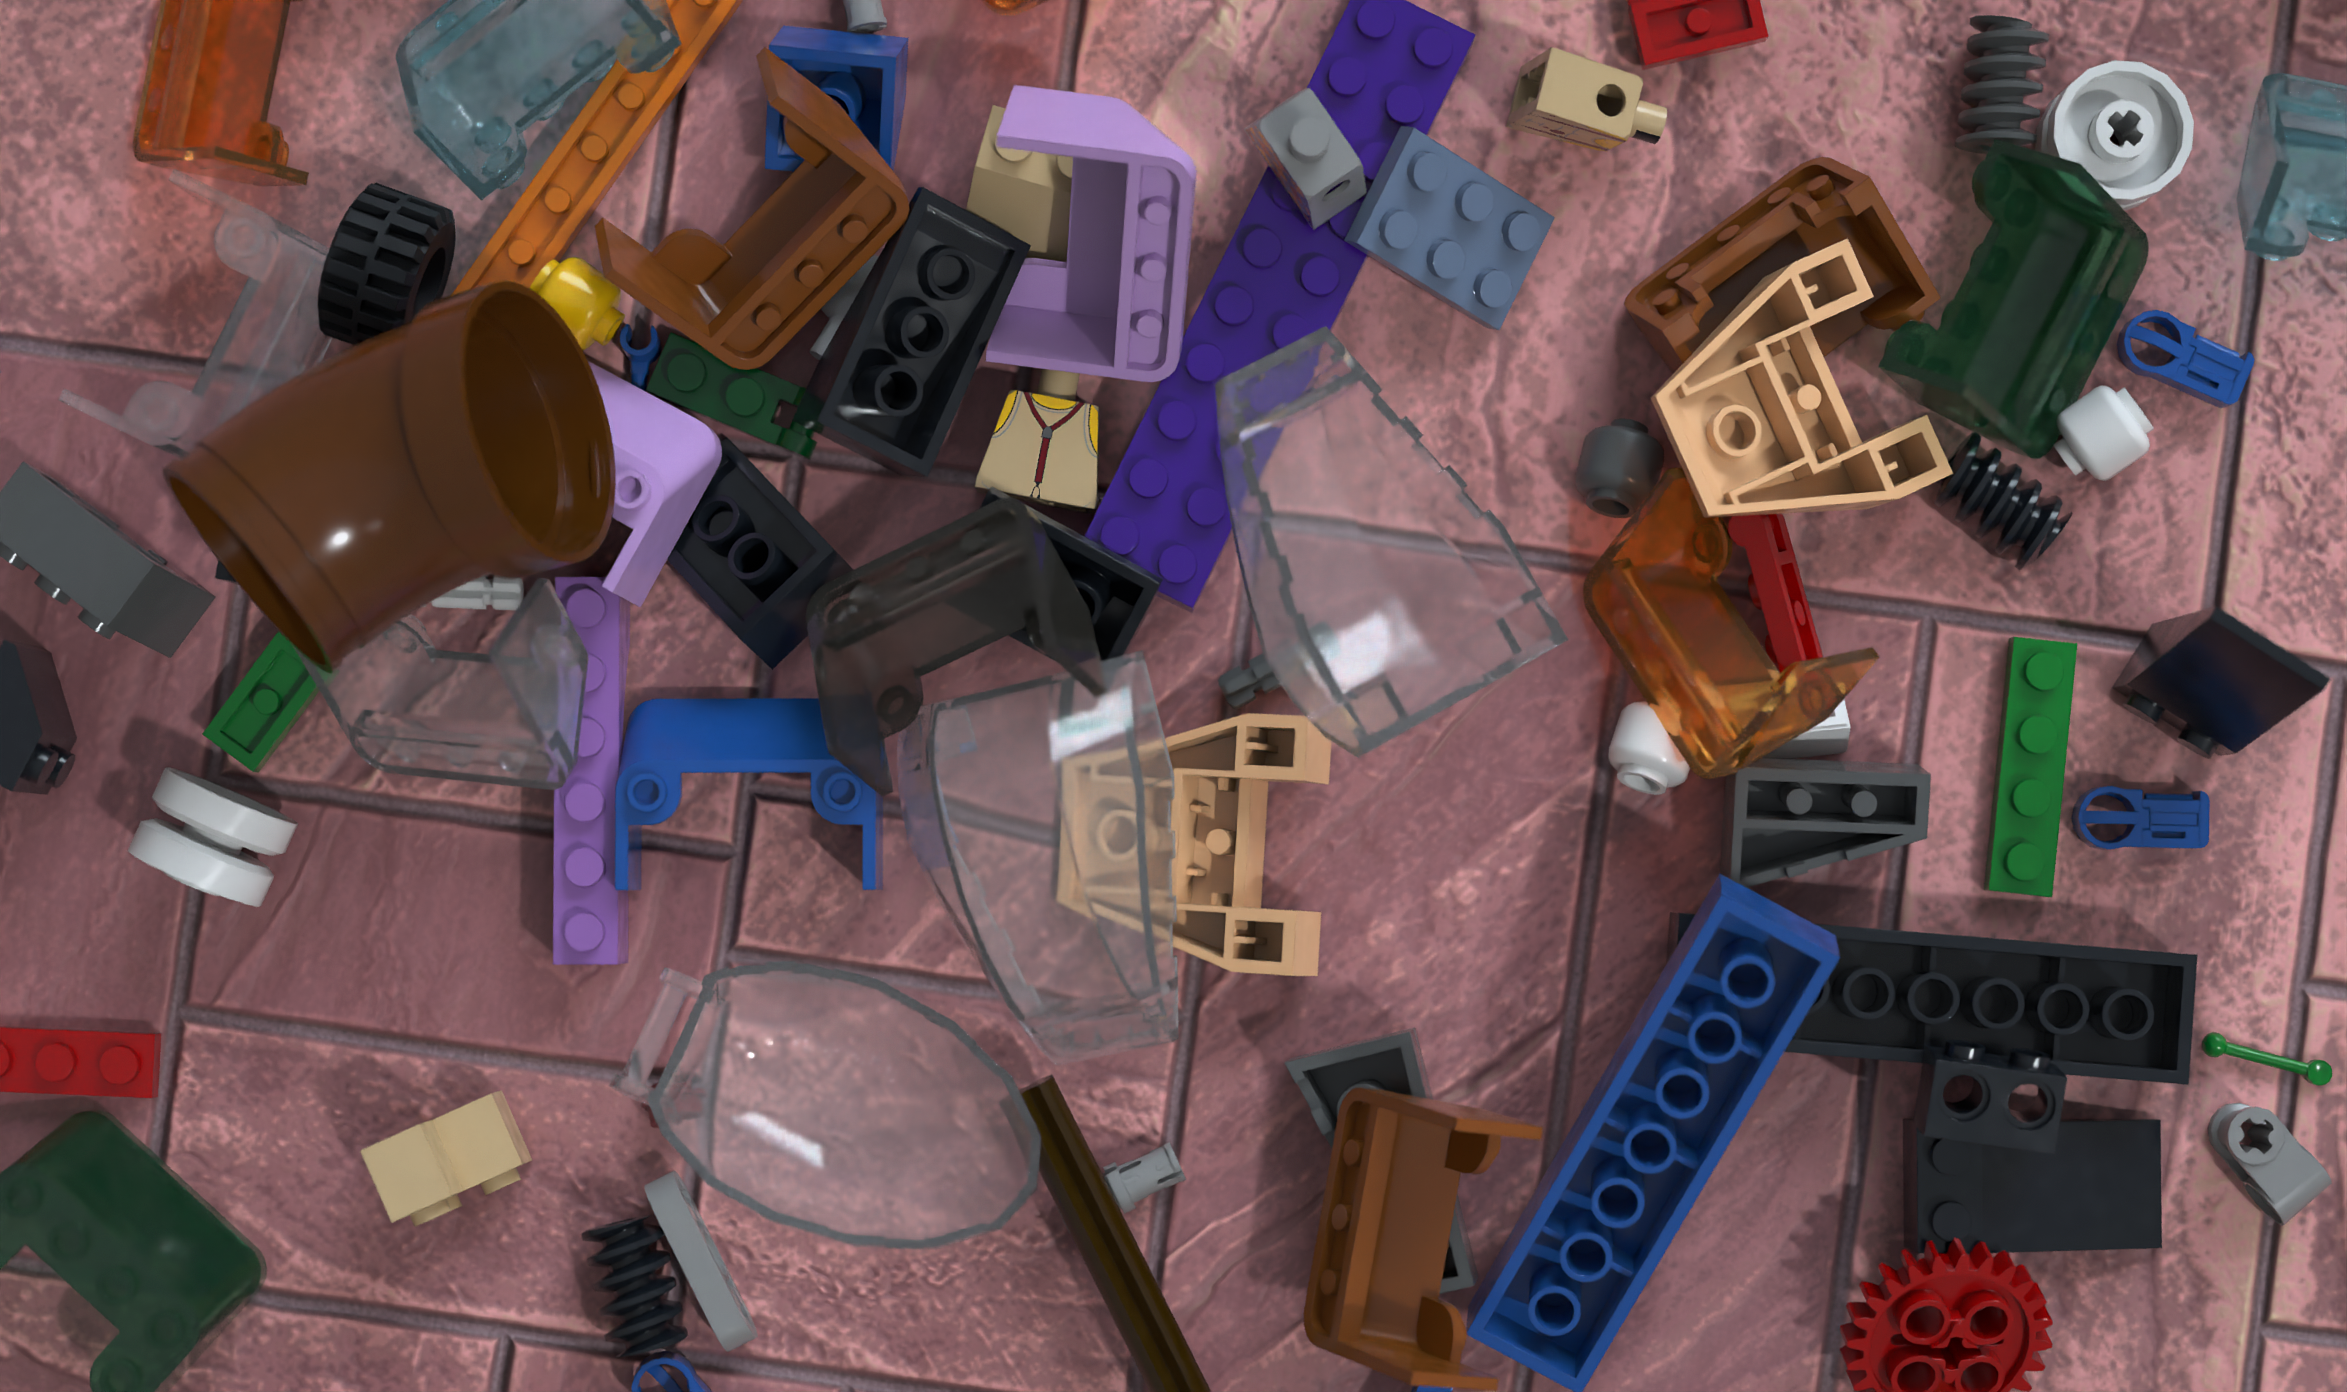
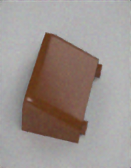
(1784, 223)

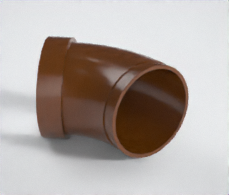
(407, 470)

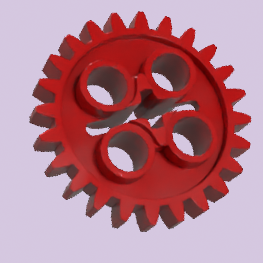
(1949, 1328)

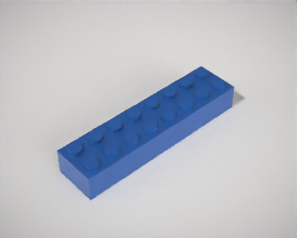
(1651, 1133)

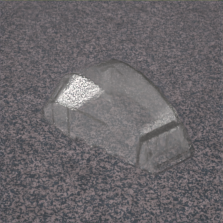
(1363, 553)
(1054, 851)

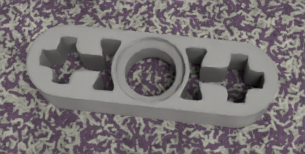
(701, 1261)

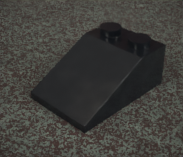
(754, 558)

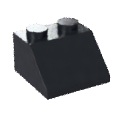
(33, 721)

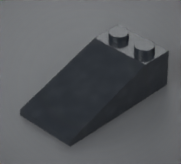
(913, 337)
(2215, 681)
(2087, 1196)

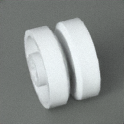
(2140, 110)
(210, 844)

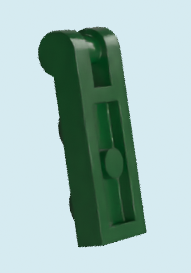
(729, 395)

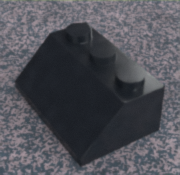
(1110, 585)

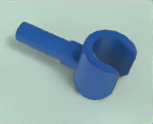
(640, 358)

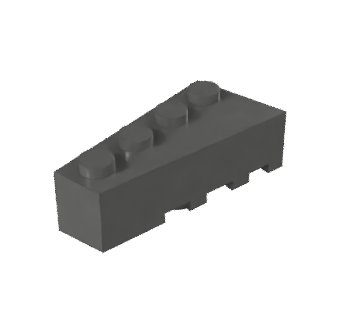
(1386, 1064)

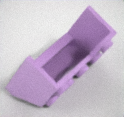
(1129, 241)

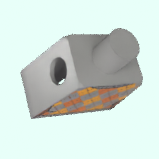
(1309, 157)

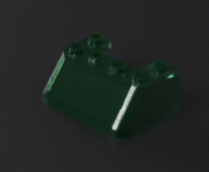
(2030, 306)
(129, 1245)

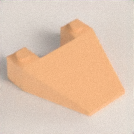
(1764, 417)
(1221, 841)

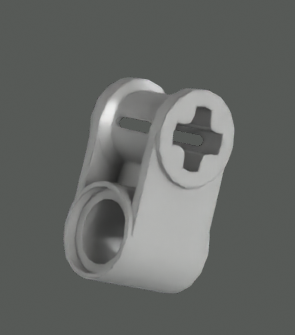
(2274, 1166)

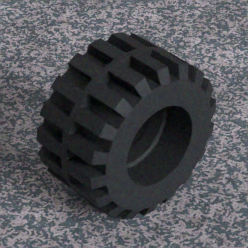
(384, 264)

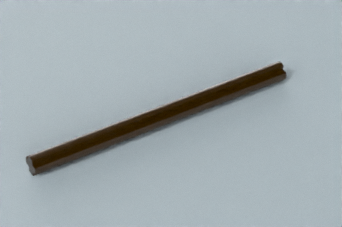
(1109, 1246)

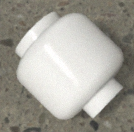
(2103, 433)
(1645, 752)

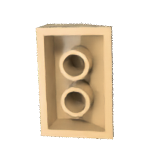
(1023, 193)

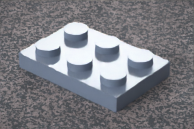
(1449, 228)

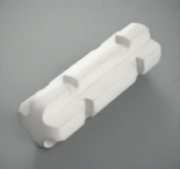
(477, 594)

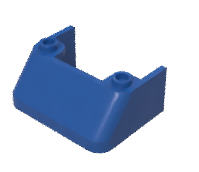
(733, 737)

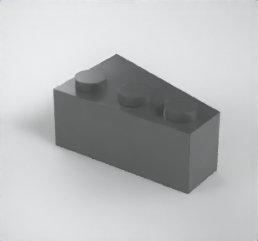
(95, 564)
(1817, 812)

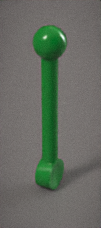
(2315, 1071)

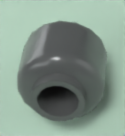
(1618, 467)

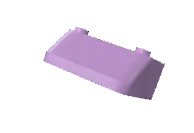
(660, 476)

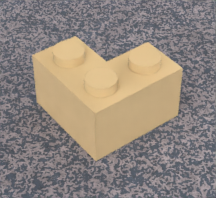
(438, 1159)

